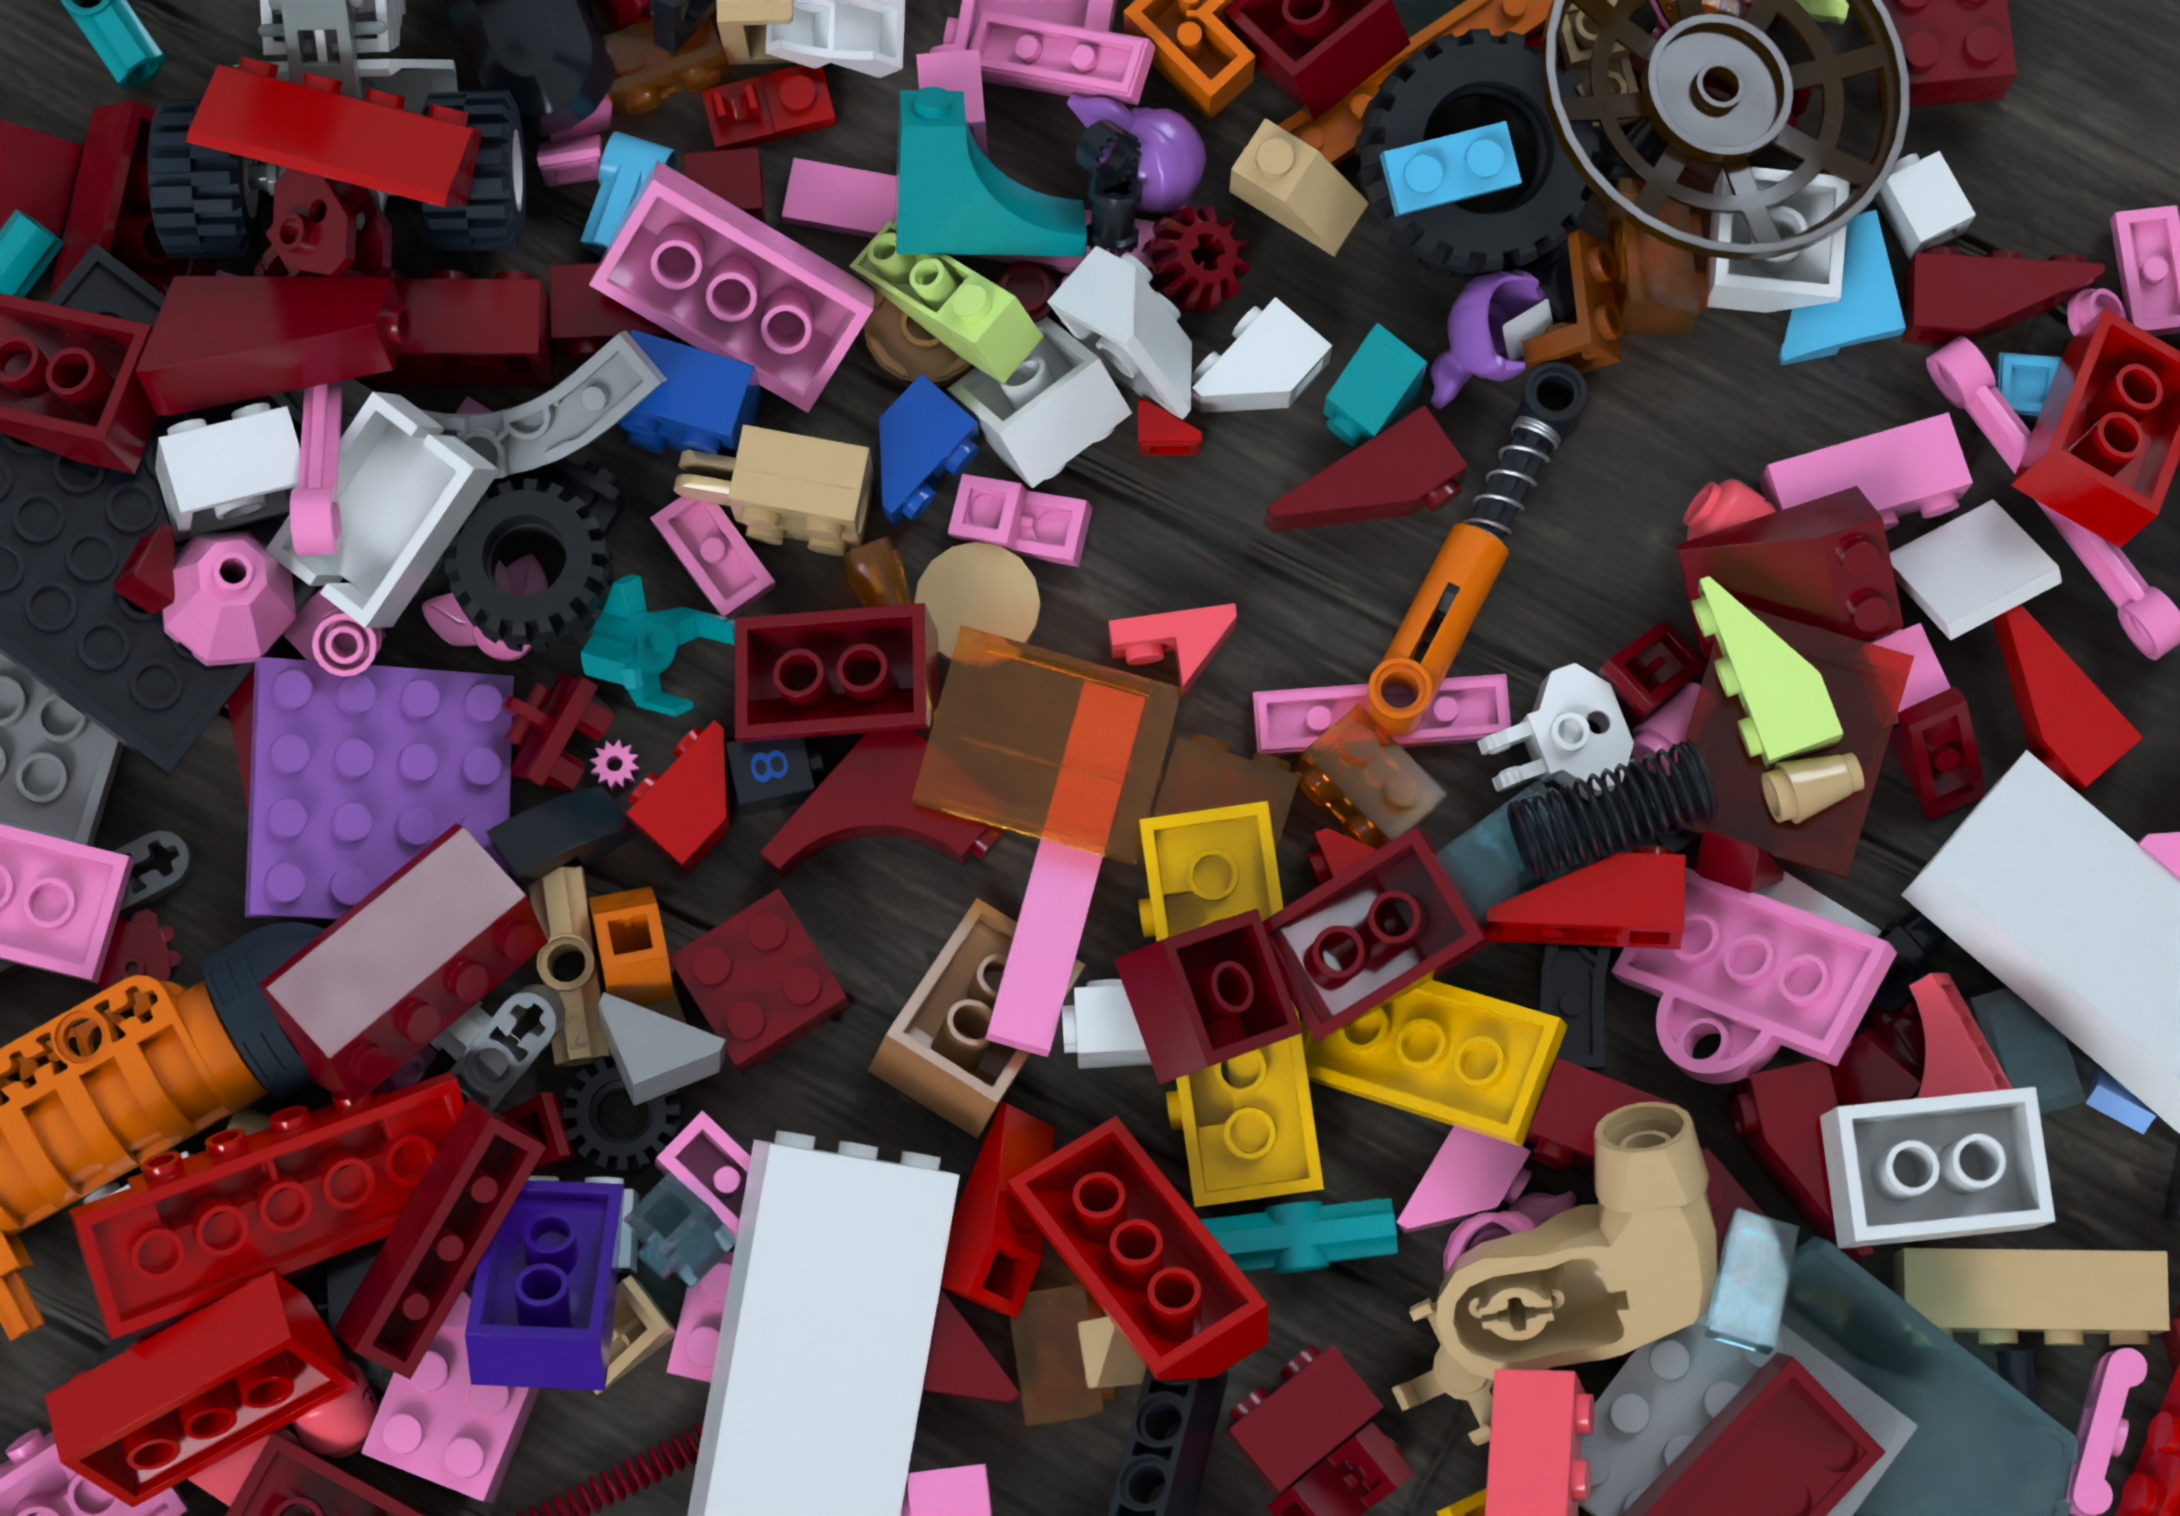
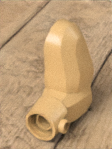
(1599, 1272)

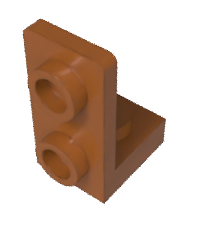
(1595, 336)

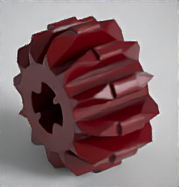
(1219, 267)

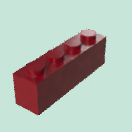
(439, 1239)

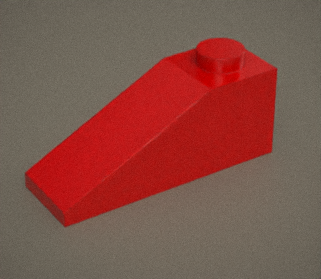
(2060, 708)
(1611, 903)

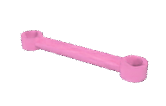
(315, 502)
(2143, 611)

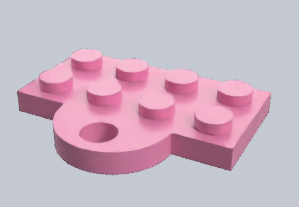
(1756, 979)

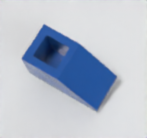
(919, 444)

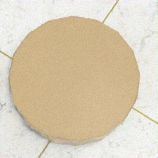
(981, 590)

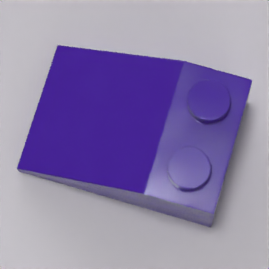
(548, 1289)

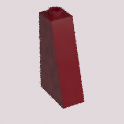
(268, 336)

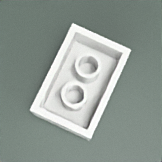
(1937, 1167)

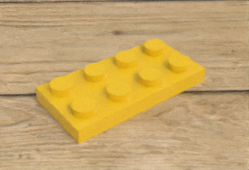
(1445, 1059)

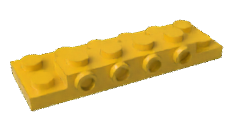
(1252, 1115)

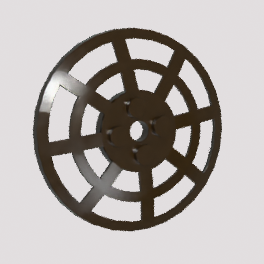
(1732, 129)

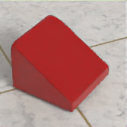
(1164, 433)

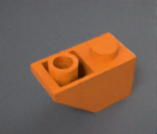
(632, 946)

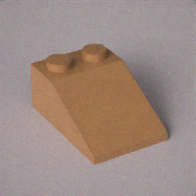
(938, 1039)

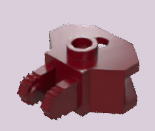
(318, 232)

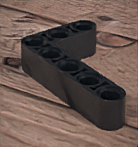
(1174, 1461)

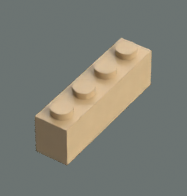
(2037, 1293)

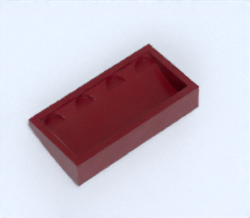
(1767, 1453)

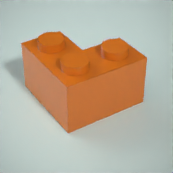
(1194, 49)

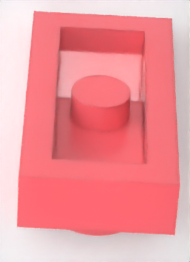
(1192, 634)

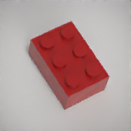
(2107, 430)

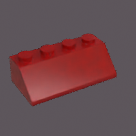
(337, 134)
(1144, 1255)
(198, 1391)

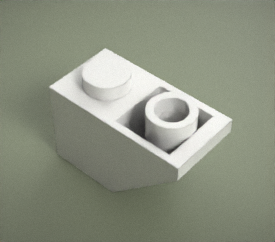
(1265, 366)

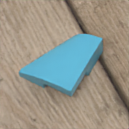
(1867, 304)

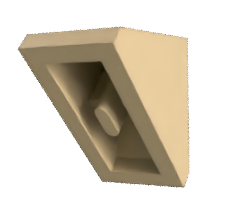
(637, 1330)

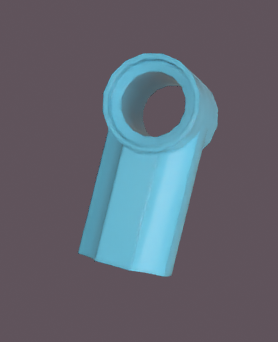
(621, 175)

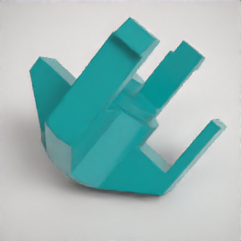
(638, 645)

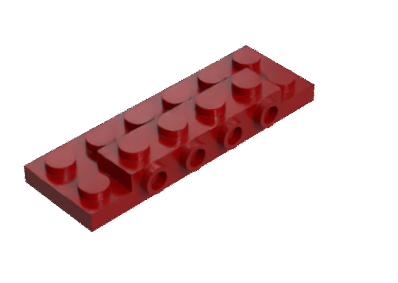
(260, 1201)

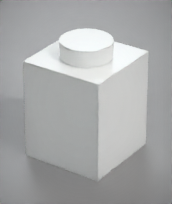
(1924, 203)

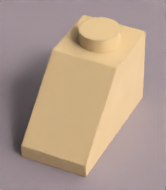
(1297, 188)

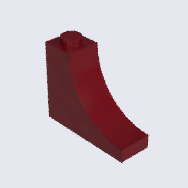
(873, 797)

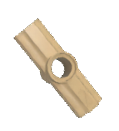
(565, 918)

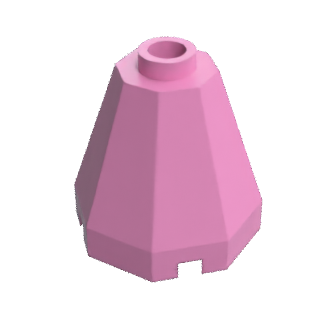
(223, 619)

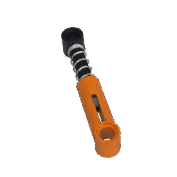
(1473, 553)

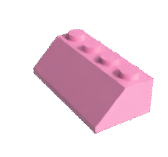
(733, 286)

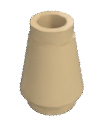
(1809, 785)

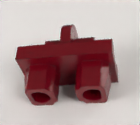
(545, 725)

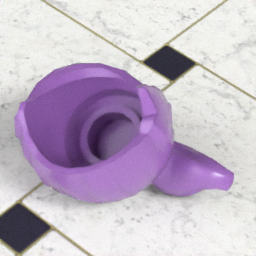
(1170, 149)
(1477, 332)

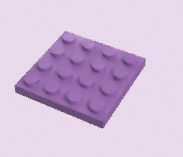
(365, 778)

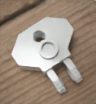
(1560, 735)

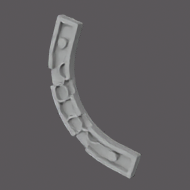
(545, 427)

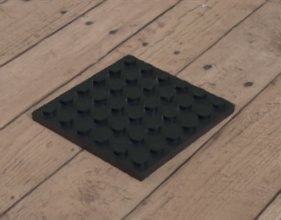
(65, 544)

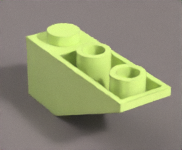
(952, 304)
(1777, 687)

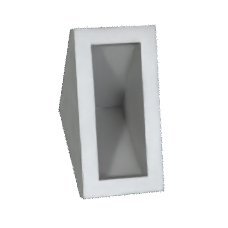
(655, 1050)

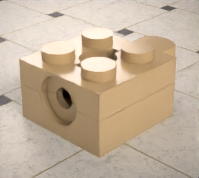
(787, 488)

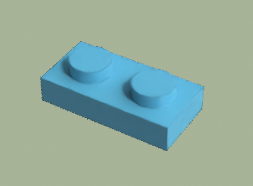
(1450, 168)

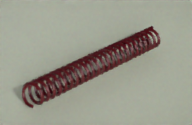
(622, 1482)

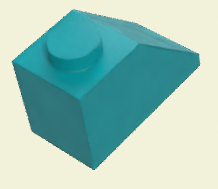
(1374, 388)

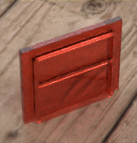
(1866, 695)

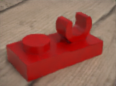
(768, 107)

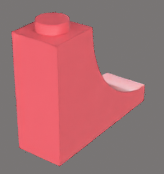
(1955, 1048)

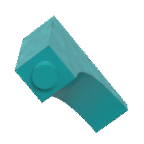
(959, 201)

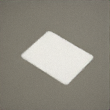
(1526, 326)

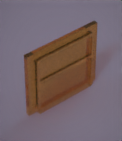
(1047, 745)

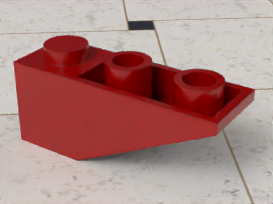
(992, 1237)

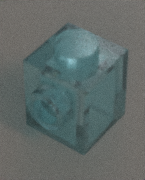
(678, 1232)

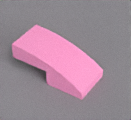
(1020, 520)

